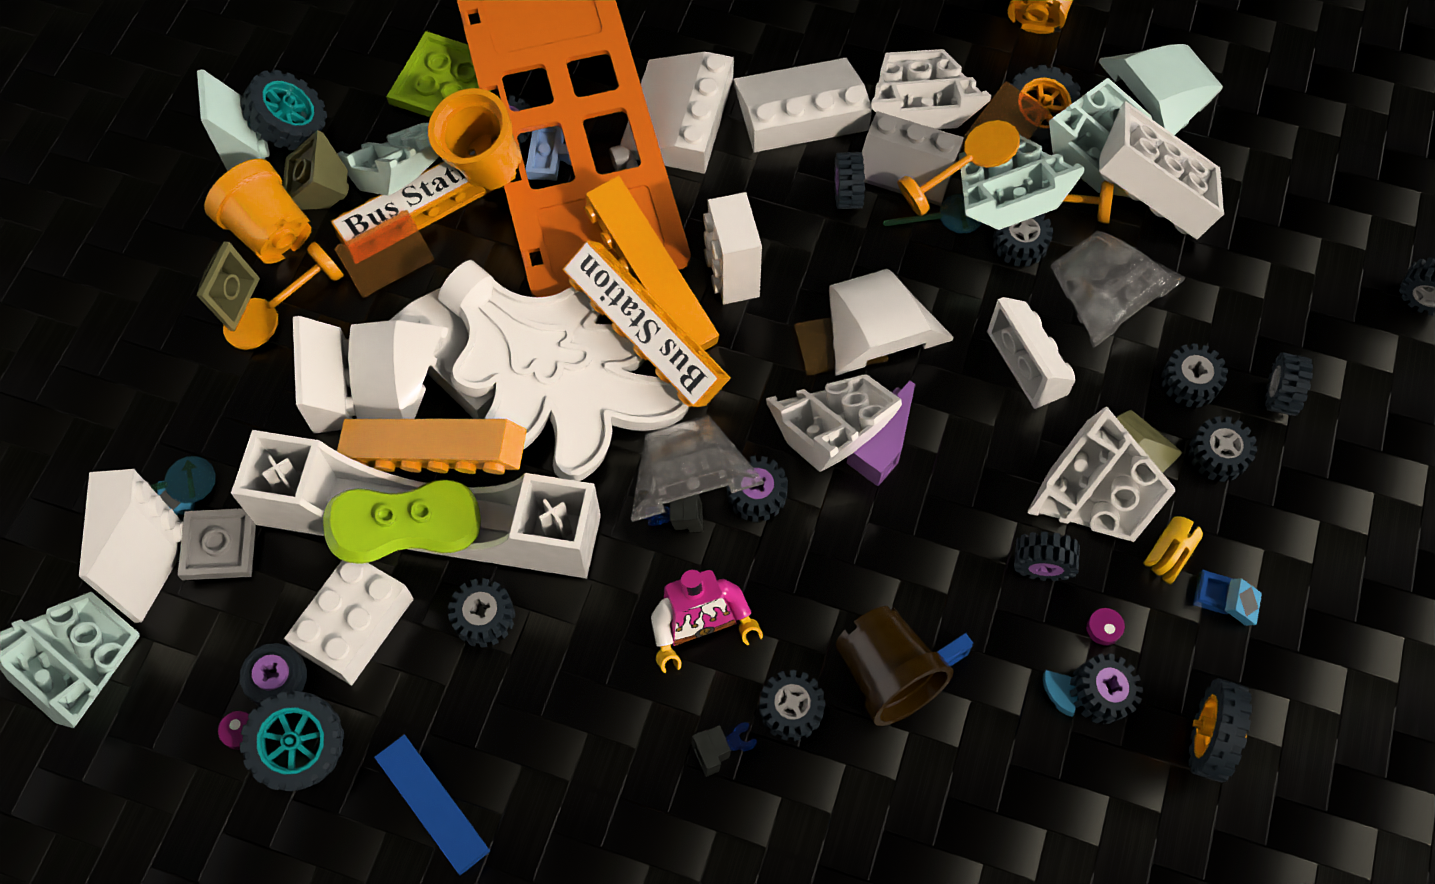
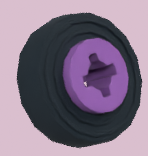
(256, 669)

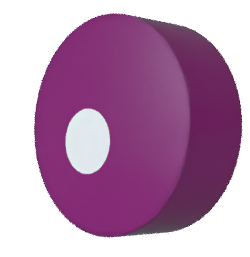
(1105, 626)
(231, 727)

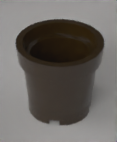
(892, 665)

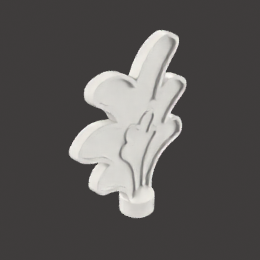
(553, 364)

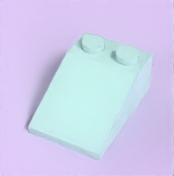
(225, 123)

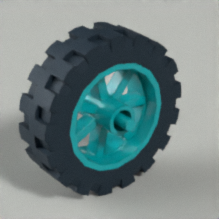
(287, 98)
(256, 732)

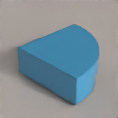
(1058, 690)

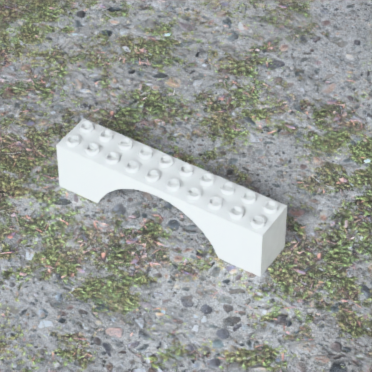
(524, 523)

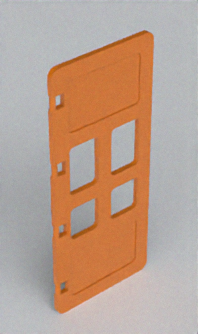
(548, 36)

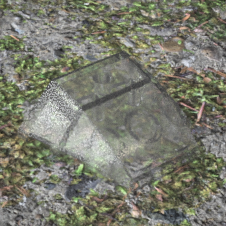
(1110, 282)
(687, 462)

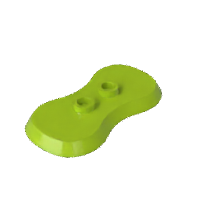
(371, 524)

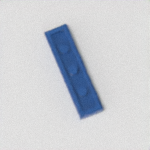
(432, 804)

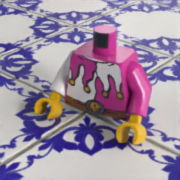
(697, 608)

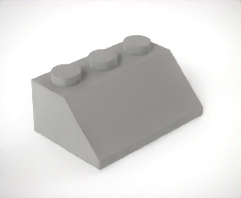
(908, 149)

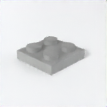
(216, 544)

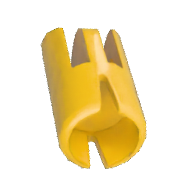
(1173, 548)

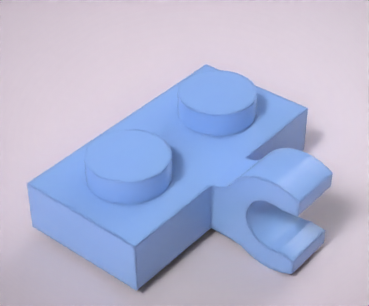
(546, 153)

